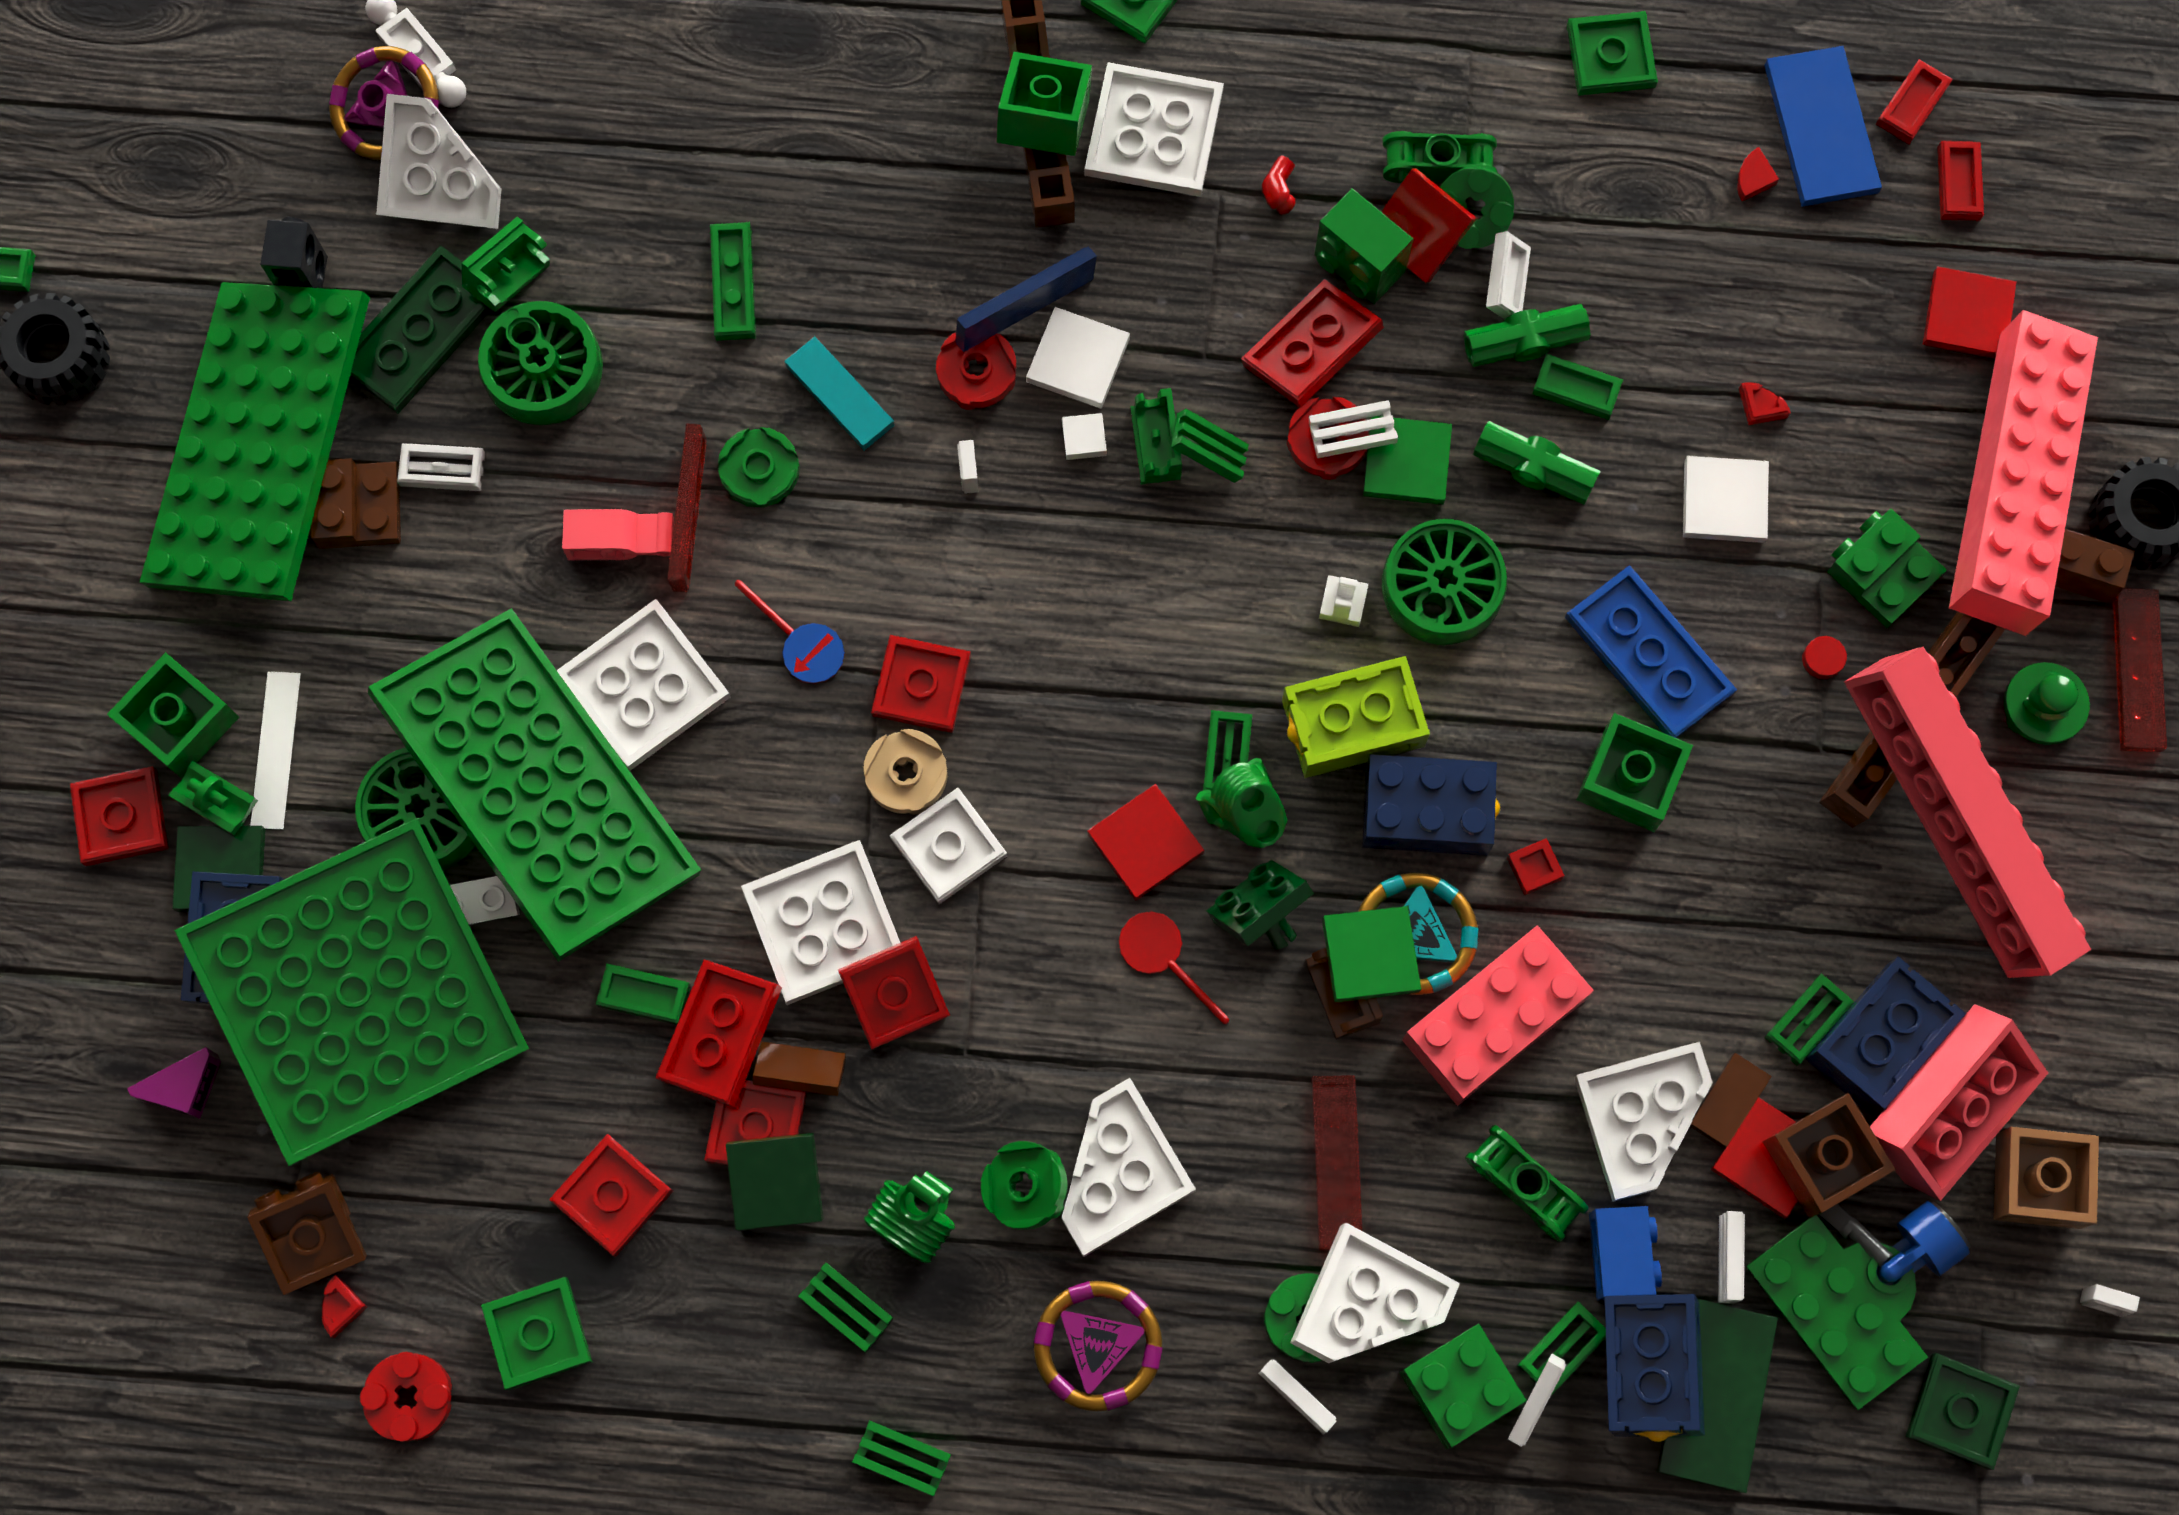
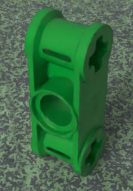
(1418, 149)
(1549, 1193)

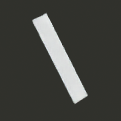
(275, 749)

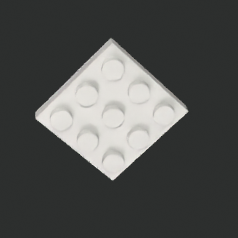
(1154, 129)
(643, 684)
(820, 919)

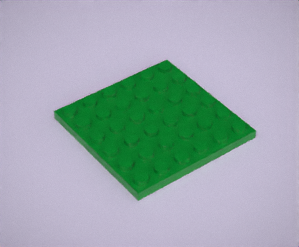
(351, 991)

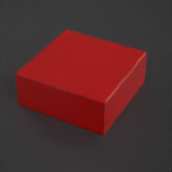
(1535, 866)

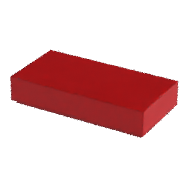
(1914, 101)
(1960, 180)

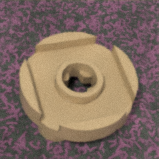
(897, 749)

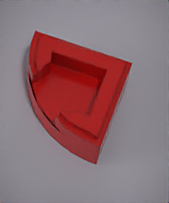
(1755, 175)
(1762, 404)
(339, 1306)

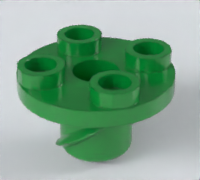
(2046, 703)

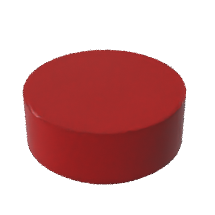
(1824, 657)

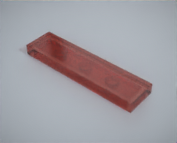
(687, 508)
(2139, 670)
(1336, 1155)

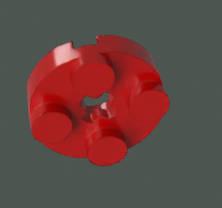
(973, 390)
(1302, 446)
(381, 1396)

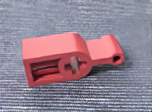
(615, 534)

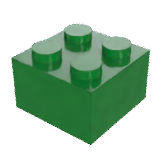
(1044, 103)
(1362, 247)
(173, 715)
(1634, 772)
(1462, 1386)

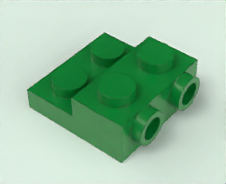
(1885, 567)

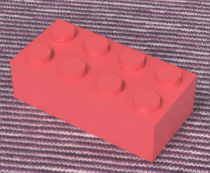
(1497, 1015)
(1958, 1101)

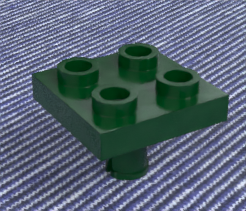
(1261, 905)

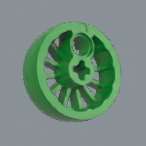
(528, 318)
(1416, 622)
(400, 766)

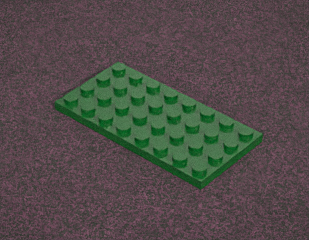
(255, 441)
(534, 783)

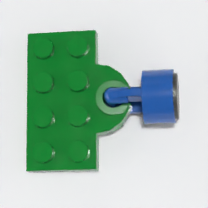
(1849, 1304)

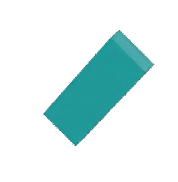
(839, 393)

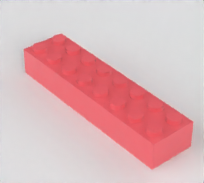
(2024, 474)
(1968, 814)

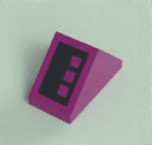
(182, 1085)

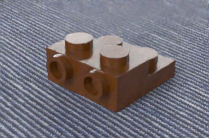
(357, 505)
(306, 1232)

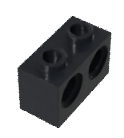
(293, 254)

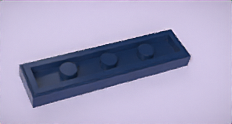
(1025, 299)

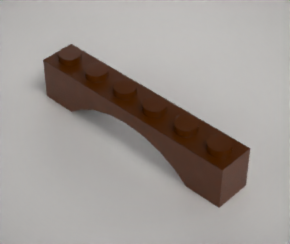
(1046, 171)

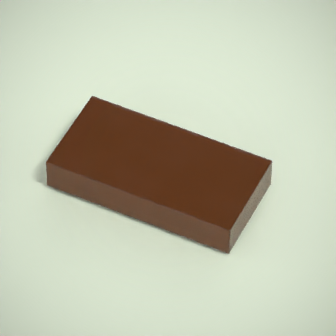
(799, 1068)
(1729, 1100)

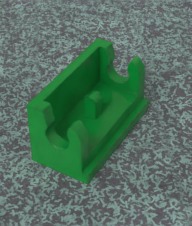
(504, 264)
(1153, 436)

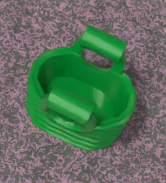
(1245, 804)
(903, 1224)

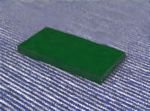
(416, 331)
(1734, 1373)

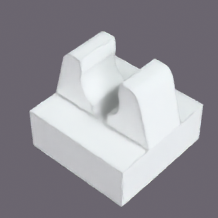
(1343, 600)

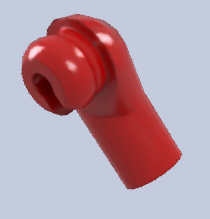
(1275, 187)

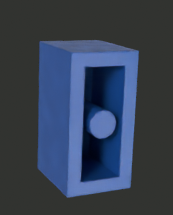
(1624, 1252)

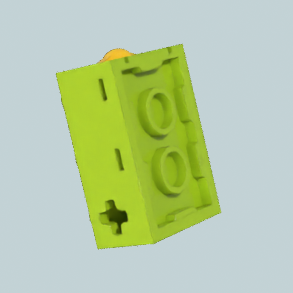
(1354, 715)

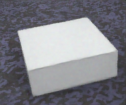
(1084, 436)
(967, 466)
(2109, 1300)

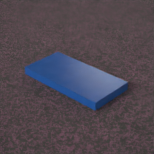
(1822, 126)
(1650, 653)

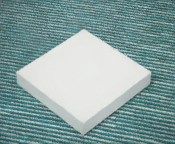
(1078, 357)
(1725, 499)
(948, 845)

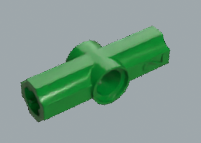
(1527, 335)
(1536, 462)

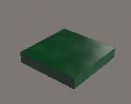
(215, 852)
(774, 1181)
(1962, 1411)

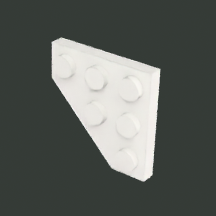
(431, 170)
(1642, 1114)
(1121, 1171)
(1369, 1298)

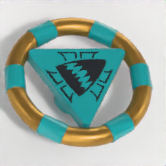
(1428, 933)

